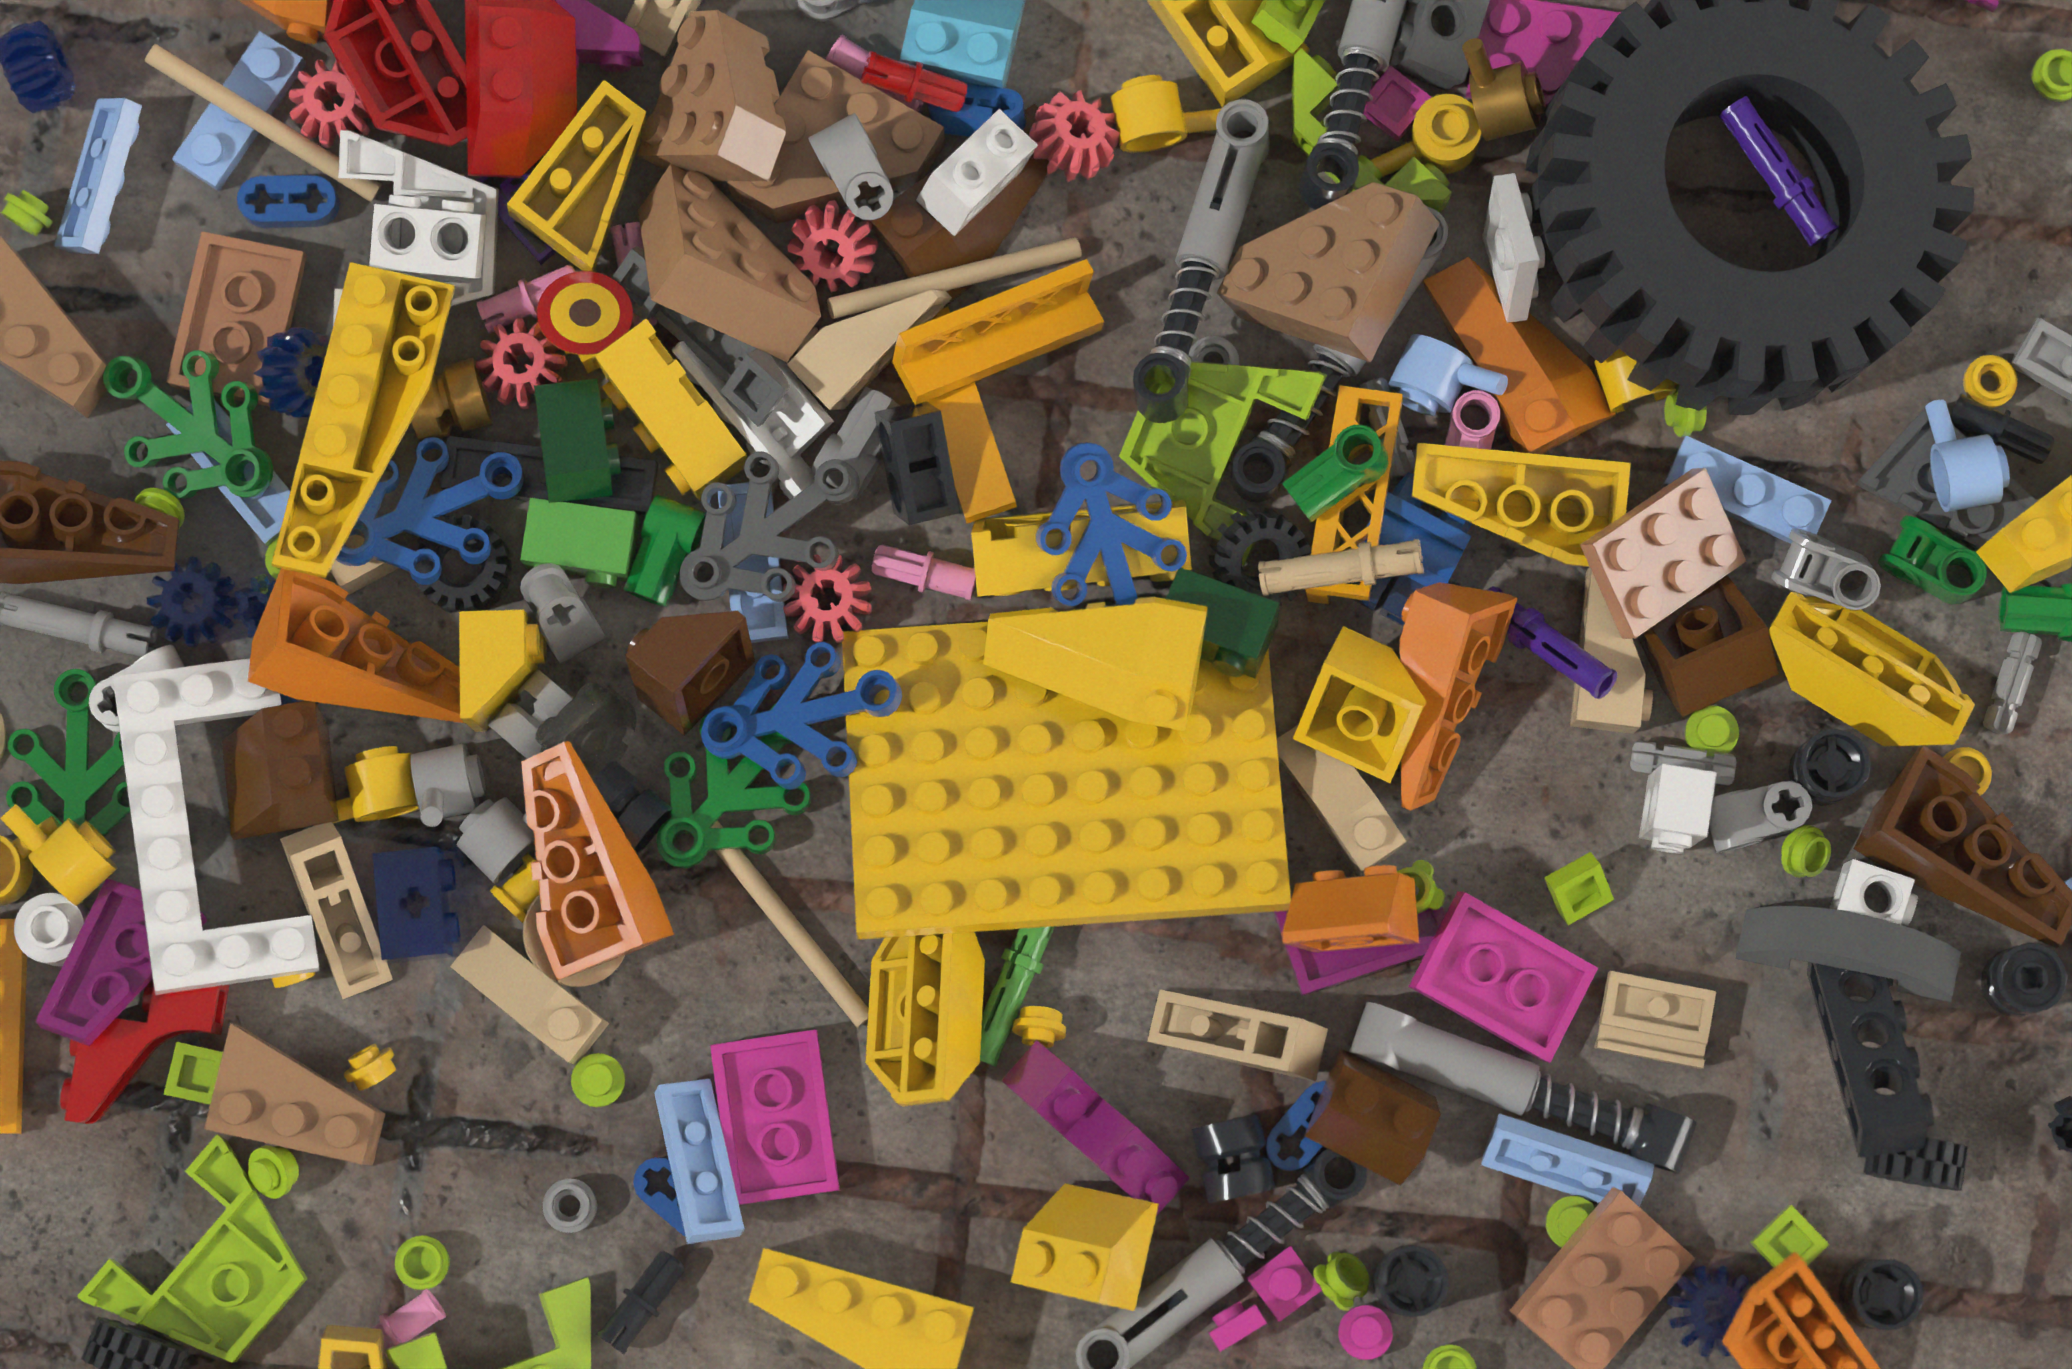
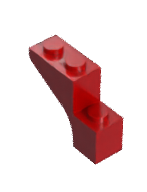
(126, 1045)

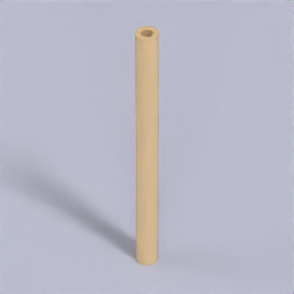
(256, 119)
(955, 277)
(795, 933)

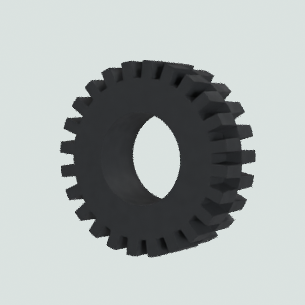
(1674, 300)

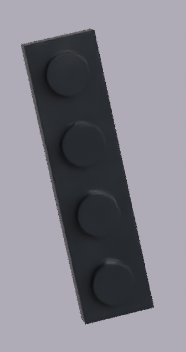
(630, 490)

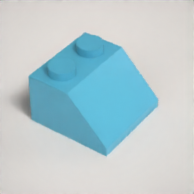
(964, 38)

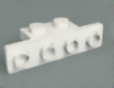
(785, 433)

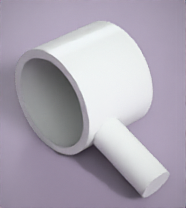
(49, 927)

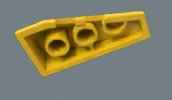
(1524, 497)
(1116, 658)

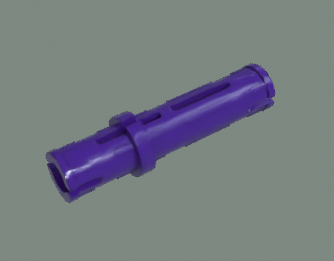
(1776, 168)
(1530, 631)

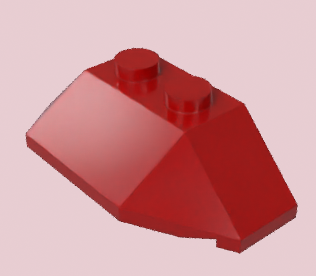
(401, 67)
(517, 82)

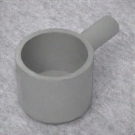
(447, 782)
(496, 838)

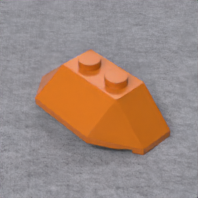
(1793, 1325)

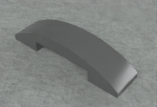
(750, 374)
(1850, 943)

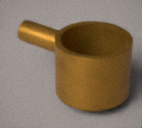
(1502, 97)

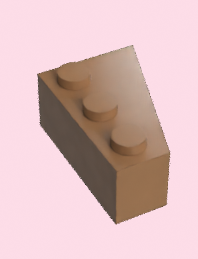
(42, 339)
(286, 1104)

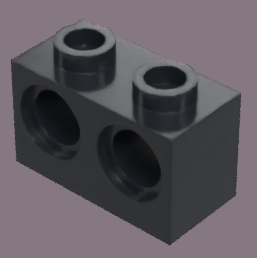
(917, 462)

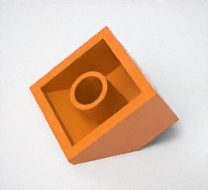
(1353, 911)

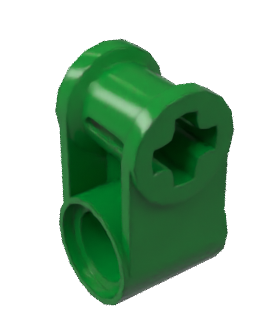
(1930, 560)

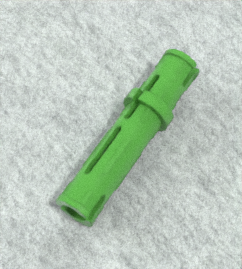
(1010, 989)

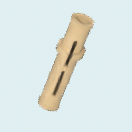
(1341, 567)

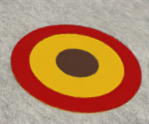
(584, 312)

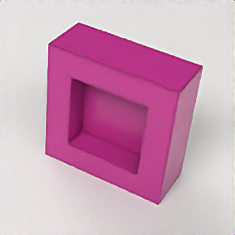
(1394, 103)
(1284, 1283)
(1235, 1324)

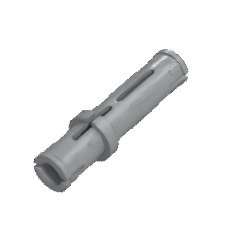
(97, 629)

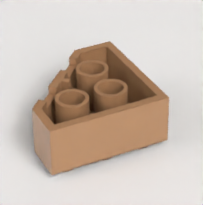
(817, 99)
(716, 103)
(721, 267)
(1334, 270)

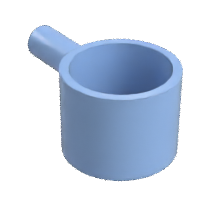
(1434, 374)
(1967, 469)

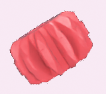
(311, 107)
(1093, 132)
(852, 254)
(503, 375)
(845, 591)

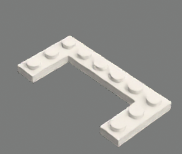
(179, 949)

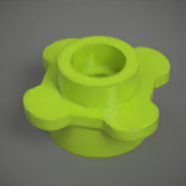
(1429, 895)
(1342, 1279)

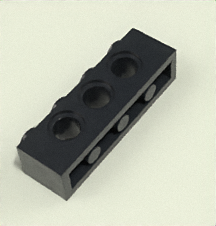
(1876, 1120)

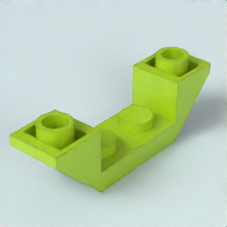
(1311, 93)

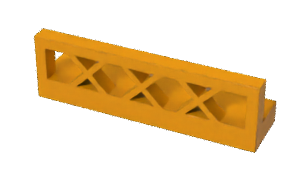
(997, 333)
(1329, 524)
(12, 1028)

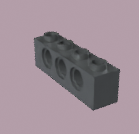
(1433, 56)

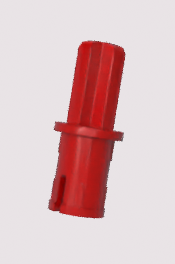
(914, 82)

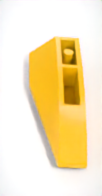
(1224, 44)
(363, 405)

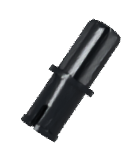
(2003, 430)
(642, 1301)

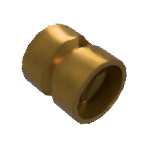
(452, 401)

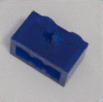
(396, 882)

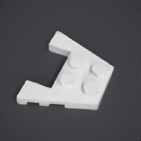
(416, 177)

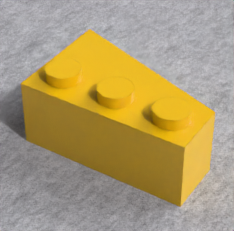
(582, 177)
(669, 411)

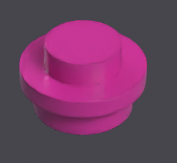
(1365, 1332)

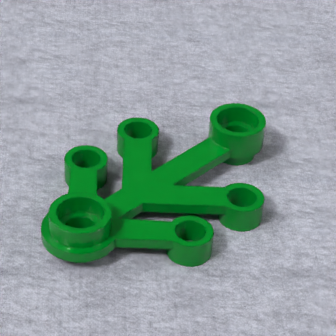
(197, 428)
(77, 782)
(725, 794)

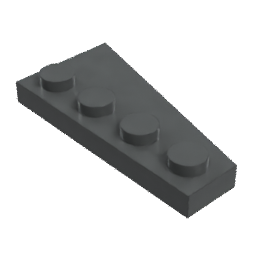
(1905, 480)

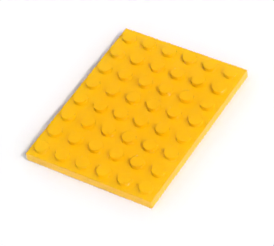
(1041, 811)

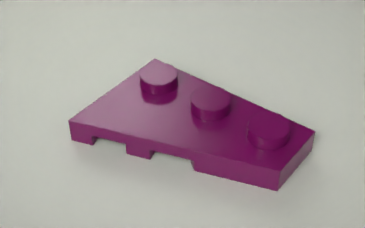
(103, 967)
(1331, 968)

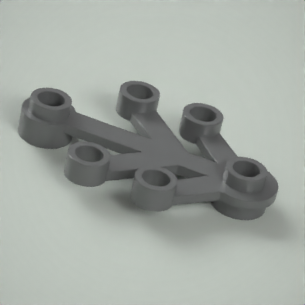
(761, 534)

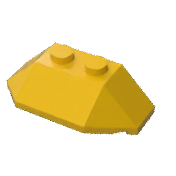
(1867, 674)
(925, 1015)

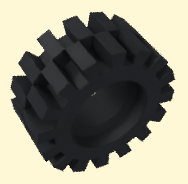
(1244, 532)
(484, 587)
(1936, 1165)
(127, 1347)

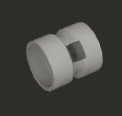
(519, 722)

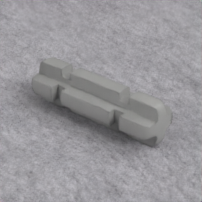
(1403, 459)
(2012, 682)
(1648, 757)

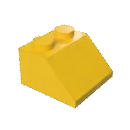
(495, 660)
(1362, 706)
(1087, 1246)

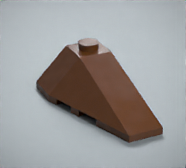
(926, 246)
(72, 533)
(1957, 847)

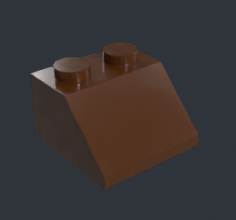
(1709, 648)
(689, 664)
(279, 771)
(1373, 1118)

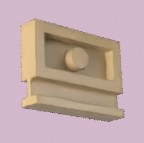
(1655, 1019)

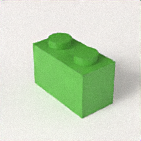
(581, 540)

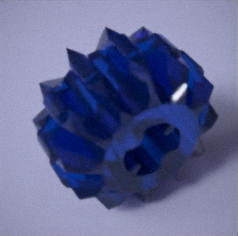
(36, 67)
(292, 370)
(178, 618)
(1695, 1312)

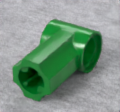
(1332, 476)
(668, 537)
(2037, 611)

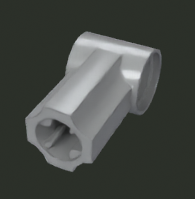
(856, 440)

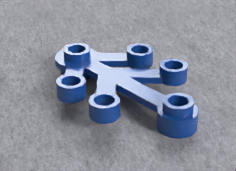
(418, 514)
(1104, 529)
(793, 715)

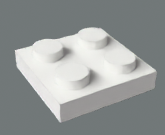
(1512, 248)

